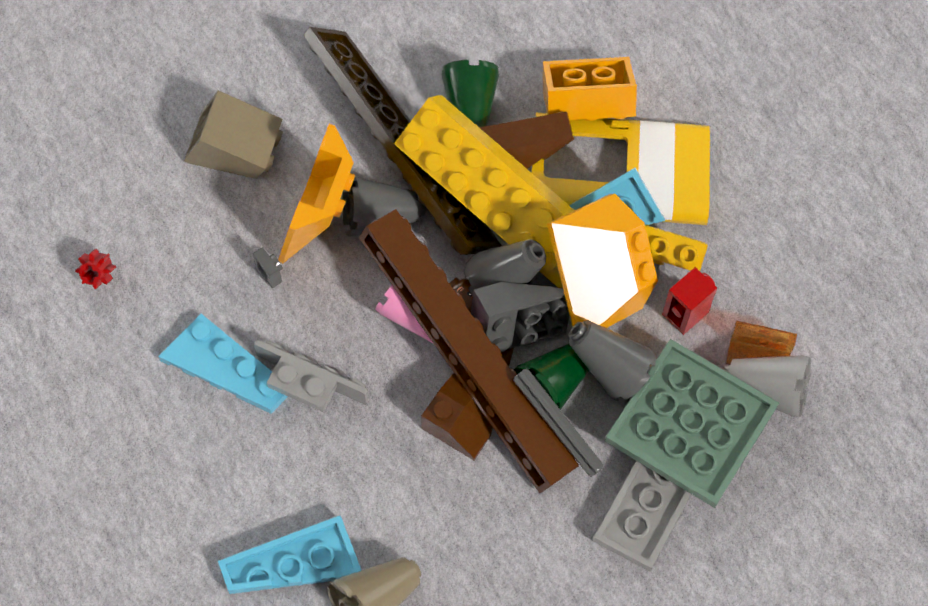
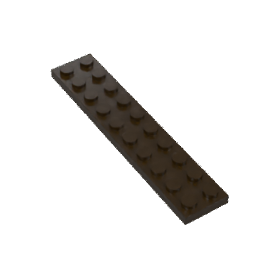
(387, 122)

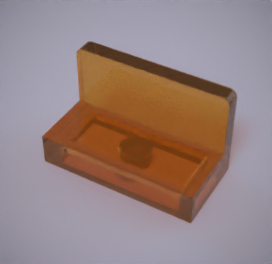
(758, 341)

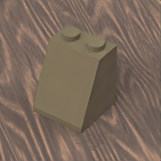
(234, 137)

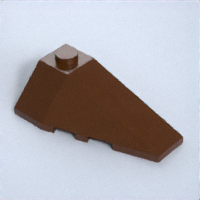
(532, 137)
(457, 418)

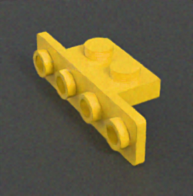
(675, 249)

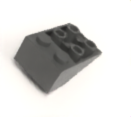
(520, 313)

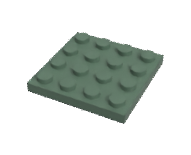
(692, 423)

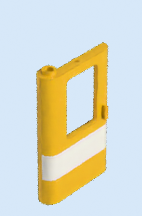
(667, 156)

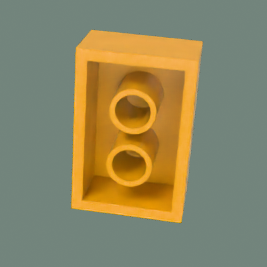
(590, 88)

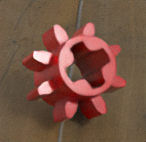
(95, 268)

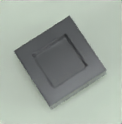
(268, 266)

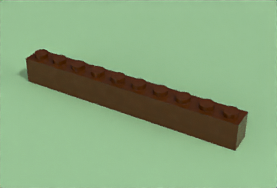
(467, 349)

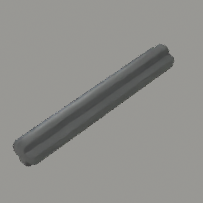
(558, 422)

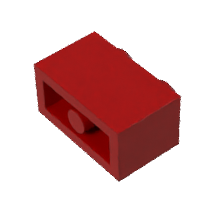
(689, 300)

